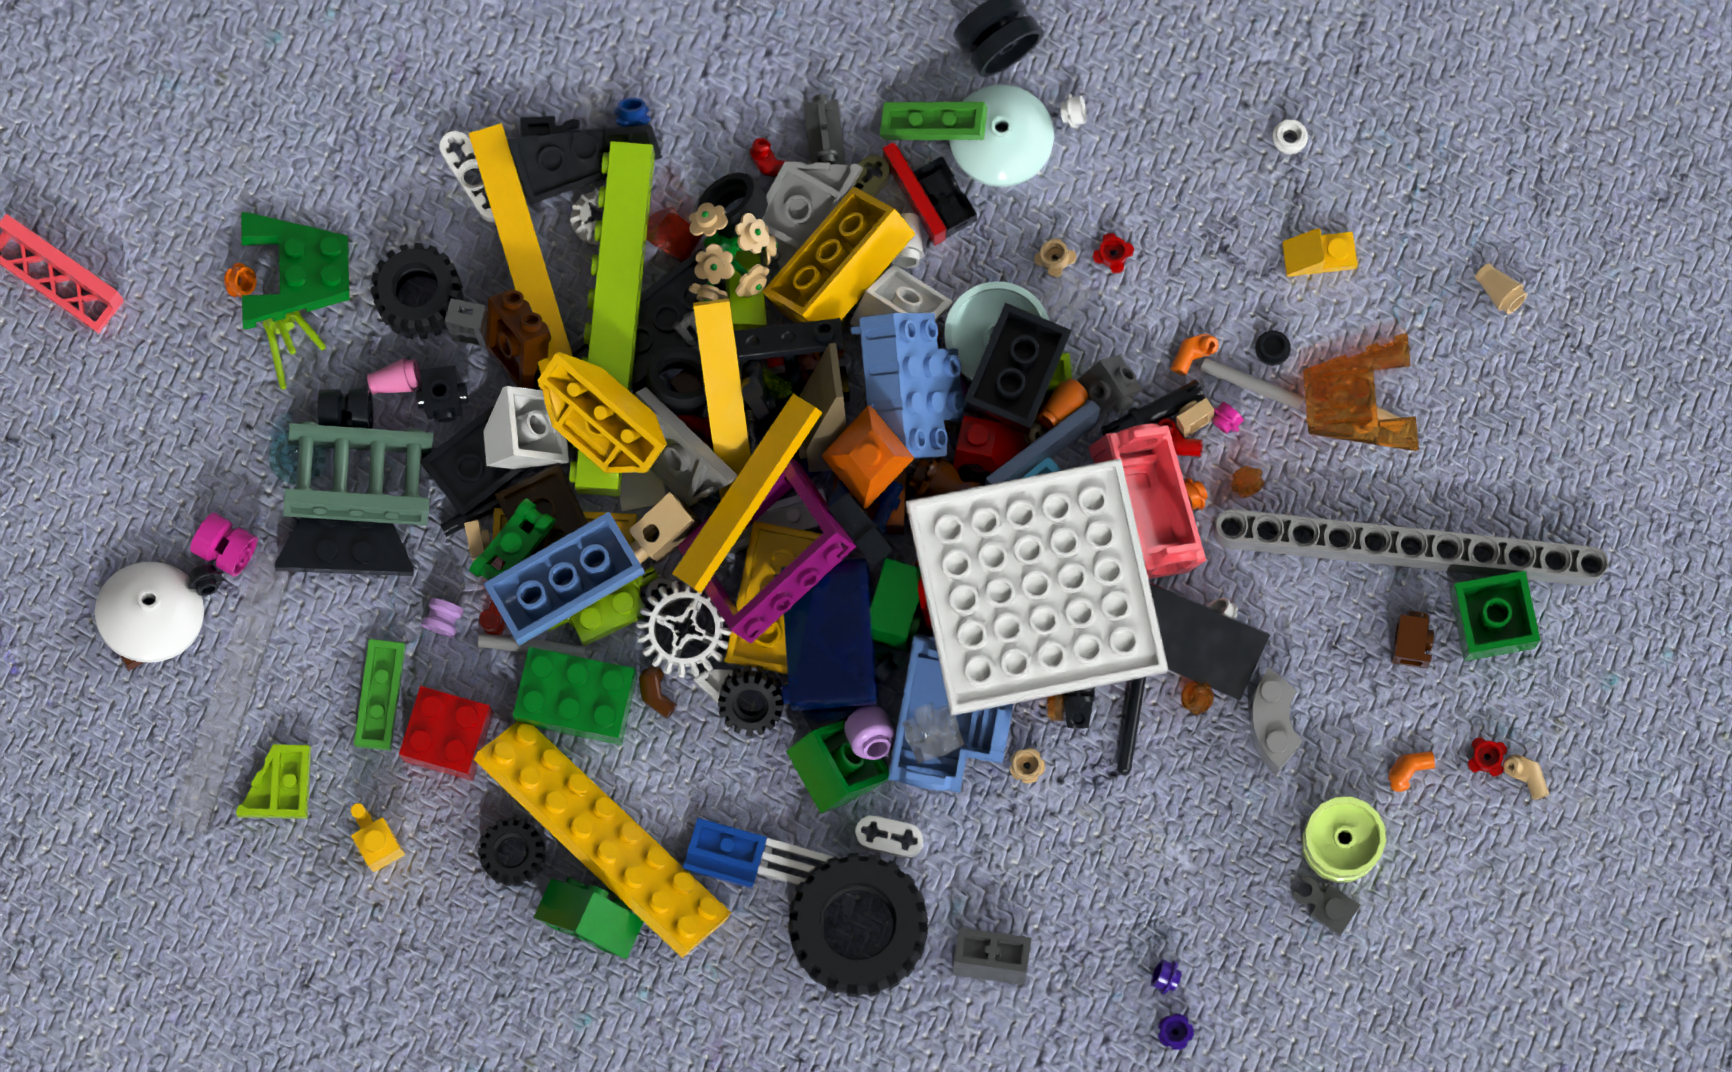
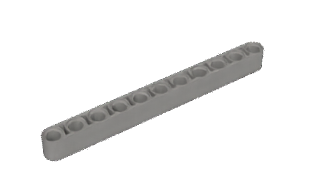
(1426, 540)

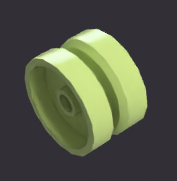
(1344, 818)

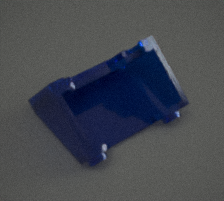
(832, 642)

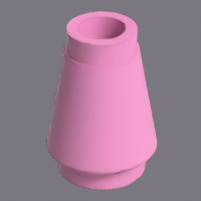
(396, 377)

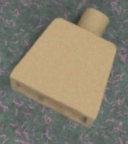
(672, 520)

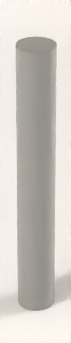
(1252, 383)
(509, 643)

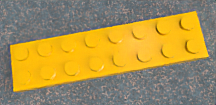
(603, 837)

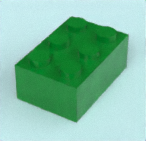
(575, 695)

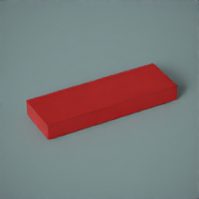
(914, 193)

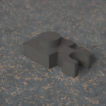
(1331, 908)

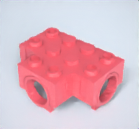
(1157, 497)

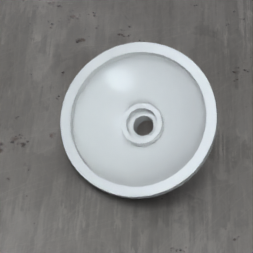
(152, 630)

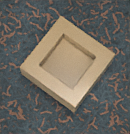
(1194, 417)
(477, 538)

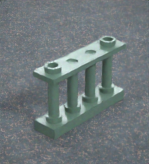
(339, 502)

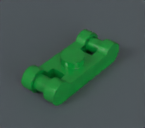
(512, 543)

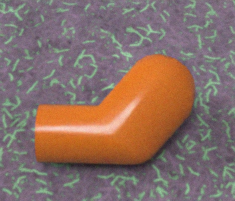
(1192, 349)
(1406, 766)

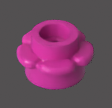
(1226, 418)

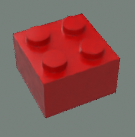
(446, 733)

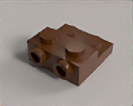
(516, 337)

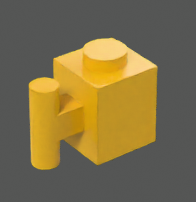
(375, 839)

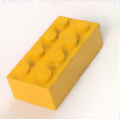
(839, 259)

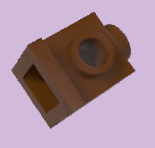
(1412, 640)

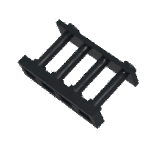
(790, 341)

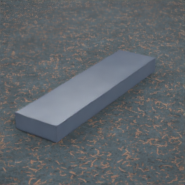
(1048, 444)

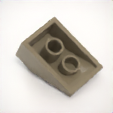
(826, 394)

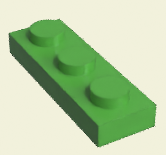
(933, 121)
(380, 695)

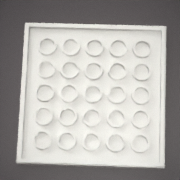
(1036, 587)

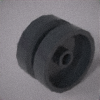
(998, 35)

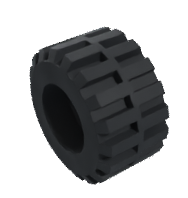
(397, 271)

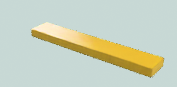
(722, 384)
(747, 493)

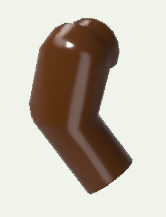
(650, 690)

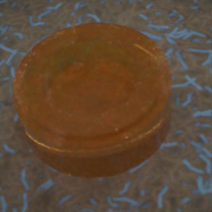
(1055, 707)

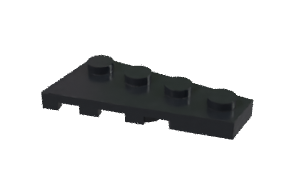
(570, 159)

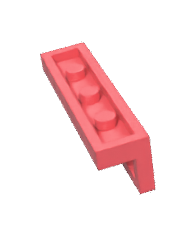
(63, 264)

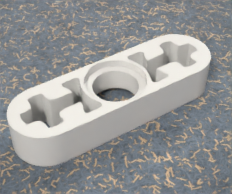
(453, 161)

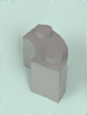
(1271, 722)

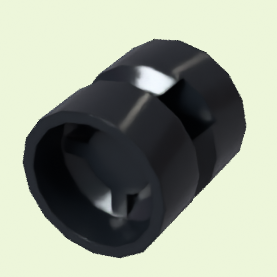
(333, 407)

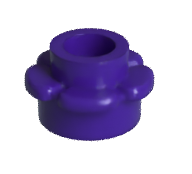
(1166, 976)
(1178, 1041)

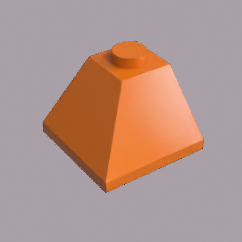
(867, 456)

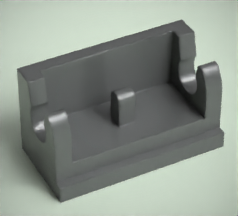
(991, 956)

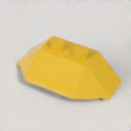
(600, 416)

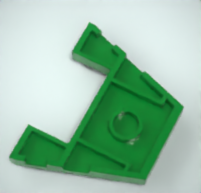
(310, 268)

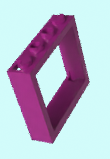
(798, 576)

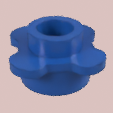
(631, 112)

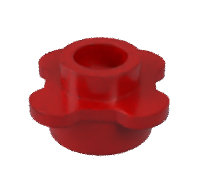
(1109, 244)
(1495, 750)

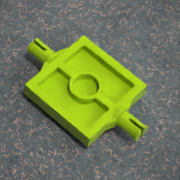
(611, 612)

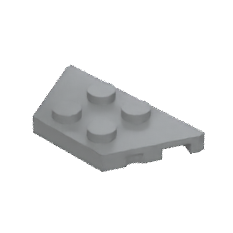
(802, 200)
(686, 461)

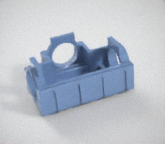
(911, 379)
(981, 730)

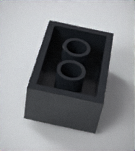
(1016, 368)

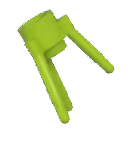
(282, 327)

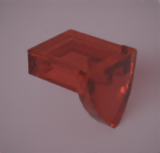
(671, 234)

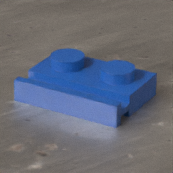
(725, 853)

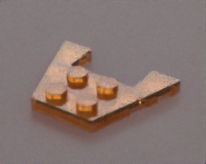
(1343, 398)

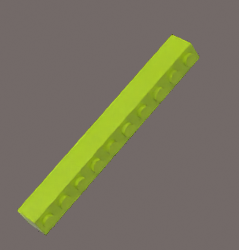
(618, 284)

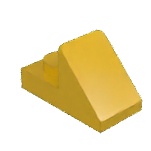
(1319, 253)

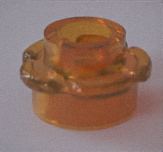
(1247, 481)
(1197, 697)

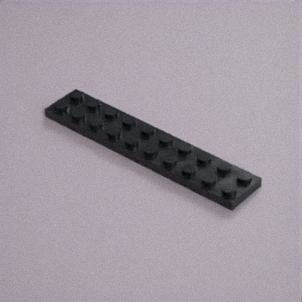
(460, 462)

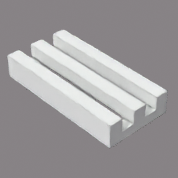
(792, 849)

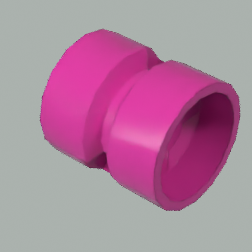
(213, 538)

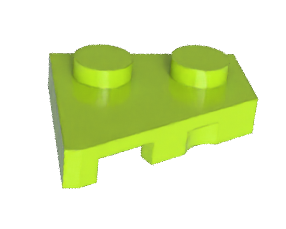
(280, 785)

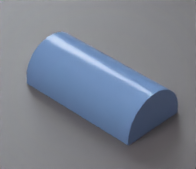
(564, 578)

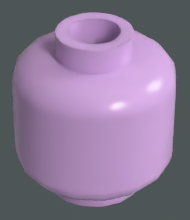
(870, 732)

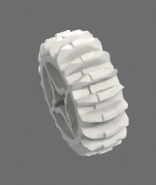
(673, 658)

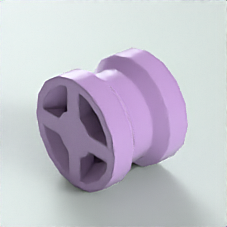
(442, 617)

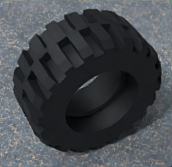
(846, 876)

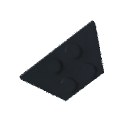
(344, 548)

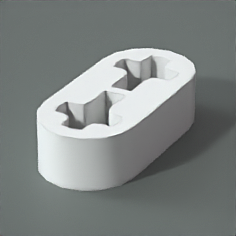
(887, 845)

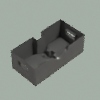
(466, 327)

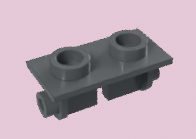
(824, 131)

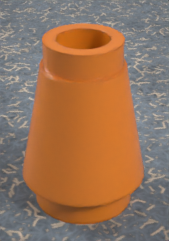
(1063, 402)

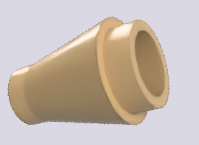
(1503, 290)

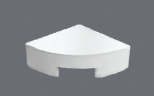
(712, 681)

